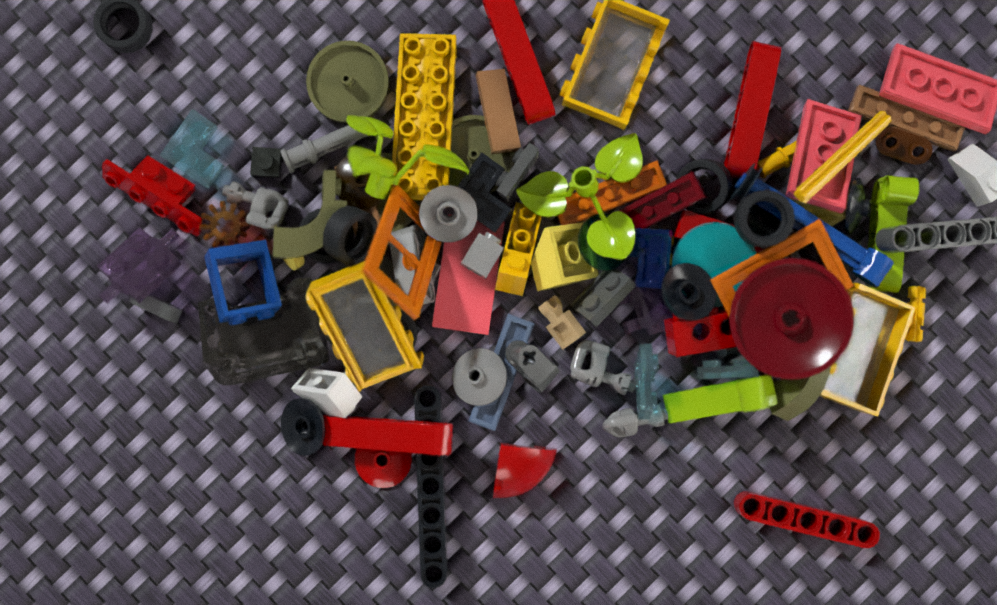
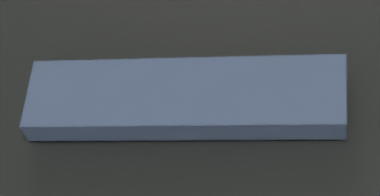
(513, 329)

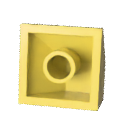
(558, 258)

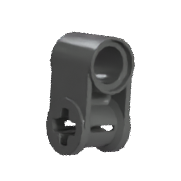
(531, 364)

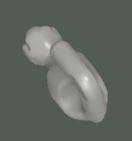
(261, 203)
(596, 372)
(626, 422)

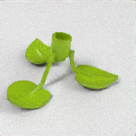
(382, 169)
(610, 236)

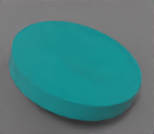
(713, 248)

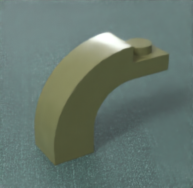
(304, 240)
(797, 395)

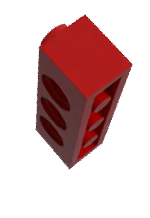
(682, 341)

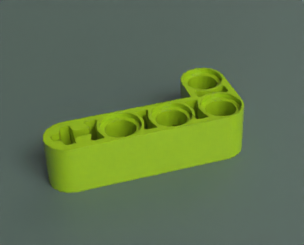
(889, 208)
(721, 398)

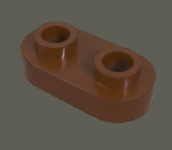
(904, 145)

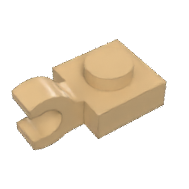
(562, 325)

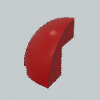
(521, 468)

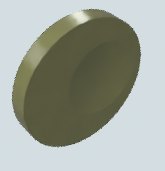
(347, 81)
(471, 140)

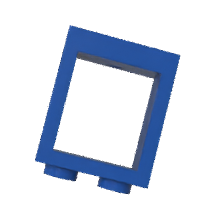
(241, 253)

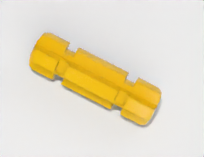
(916, 295)

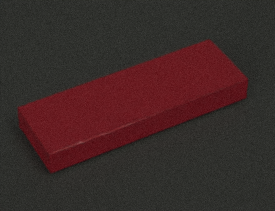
(665, 201)

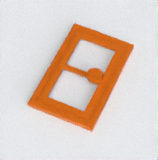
(813, 233)
(424, 267)

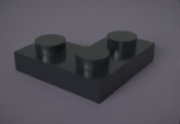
(478, 184)

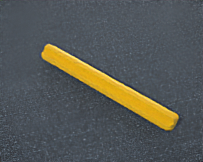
(842, 157)

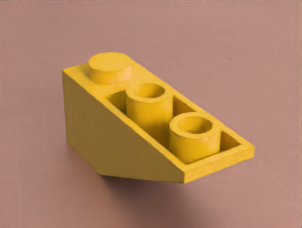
(518, 251)

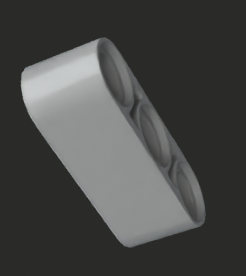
(413, 240)

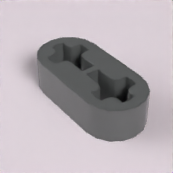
(159, 307)

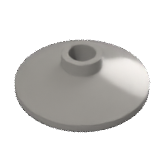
(445, 227)
(491, 380)

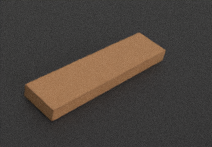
(936, 130)

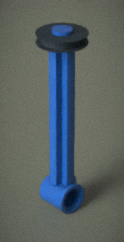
(867, 264)

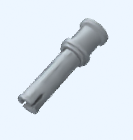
(310, 151)

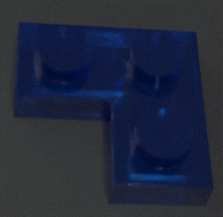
(653, 254)

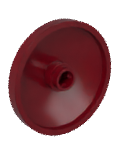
(791, 318)

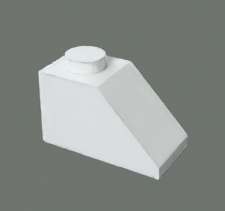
(977, 173)
(329, 391)

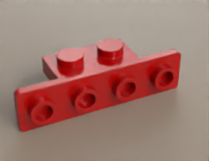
(158, 189)

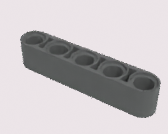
(933, 234)

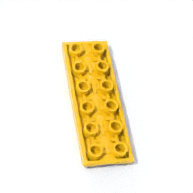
(423, 108)

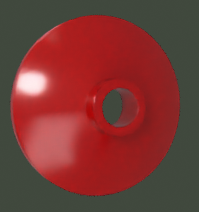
(386, 475)

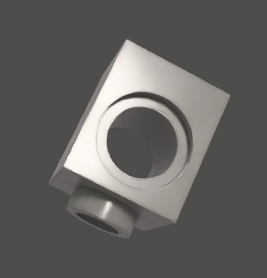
(482, 254)

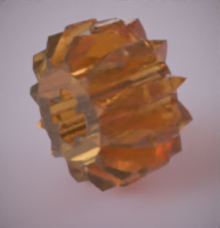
(225, 215)

